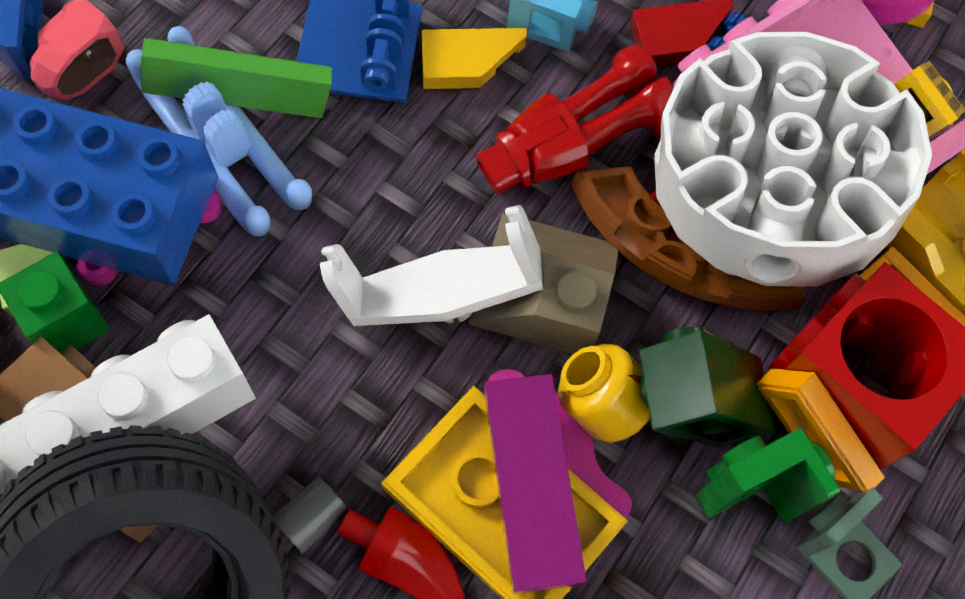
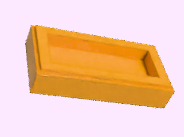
(805, 403)

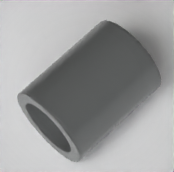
(310, 514)

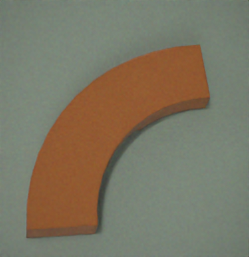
(645, 236)

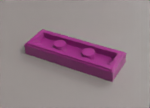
(533, 485)

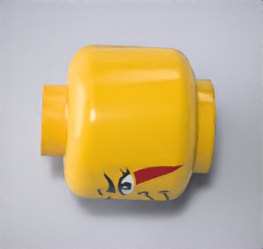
(603, 392)

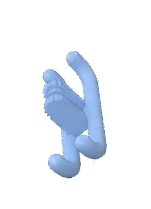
(228, 139)

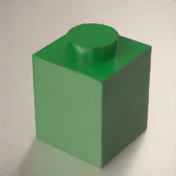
(53, 304)

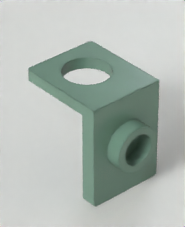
(841, 523)

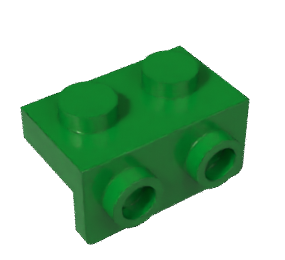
(789, 470)

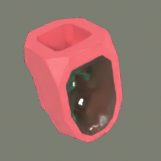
(75, 51)

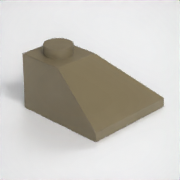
(574, 294)

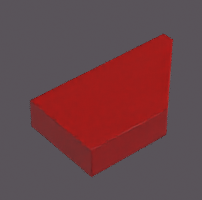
(678, 29)

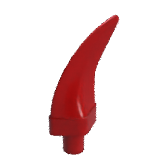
(403, 555)

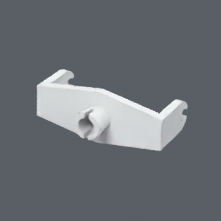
(439, 284)

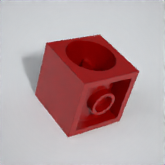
(911, 341)

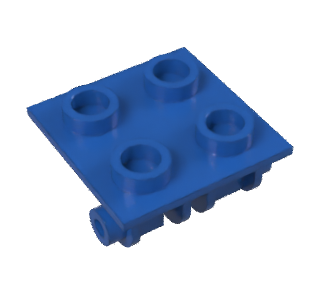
(364, 44)

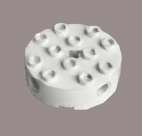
(789, 159)

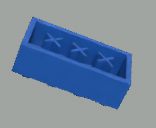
(100, 187)

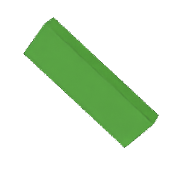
(239, 77)

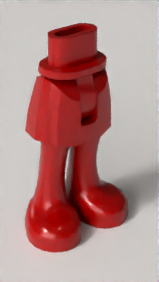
(547, 137)

